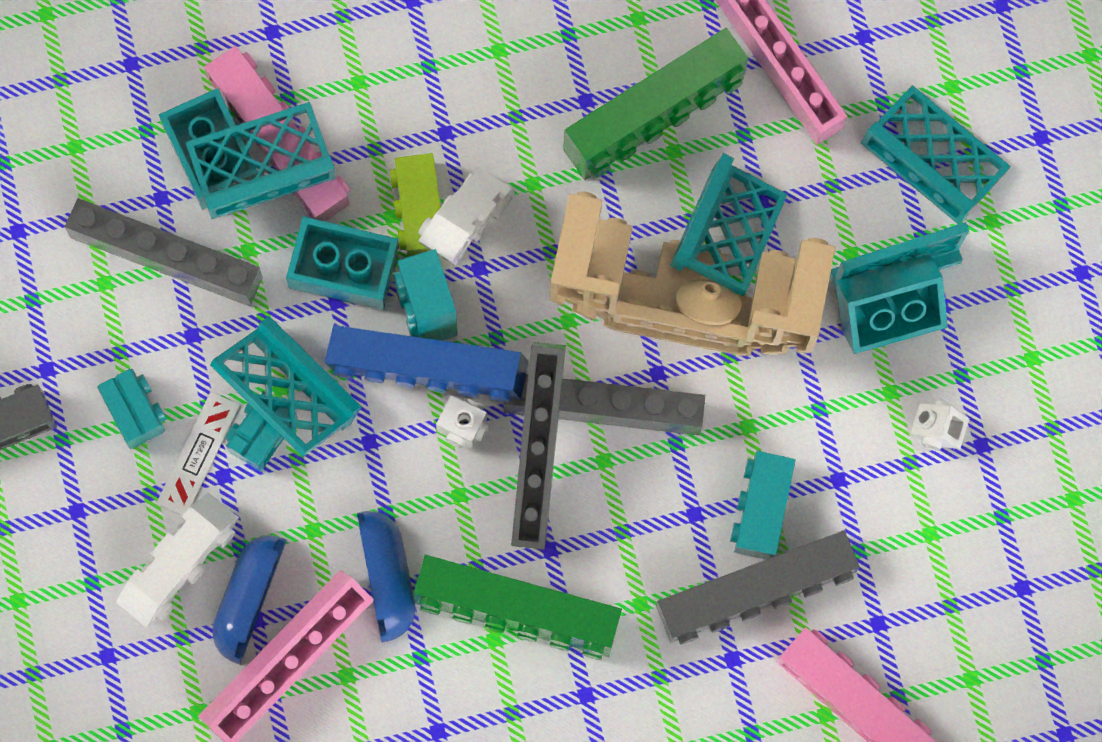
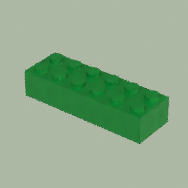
(655, 104)
(517, 607)

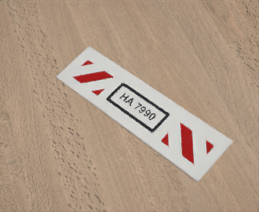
(198, 453)

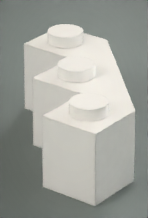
(465, 215)
(177, 560)

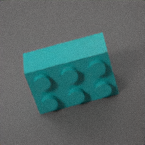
(197, 119)
(343, 263)
(426, 297)
(892, 304)

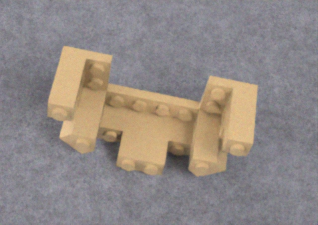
(592, 277)

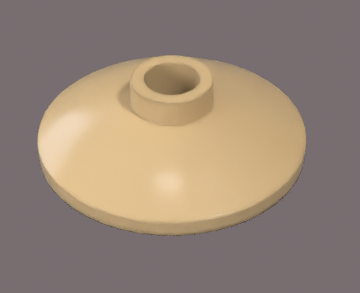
(708, 302)

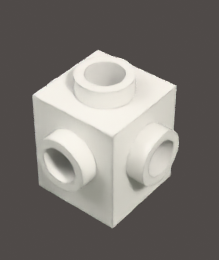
(454, 414)
(933, 423)

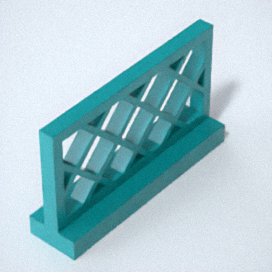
(923, 175)
(265, 187)
(702, 220)
(941, 246)
(302, 374)

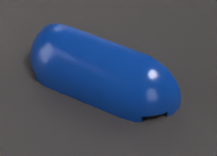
(387, 574)
(246, 596)

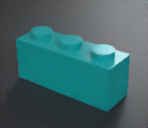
(763, 505)

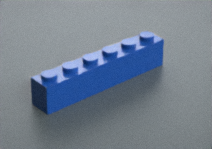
(426, 362)

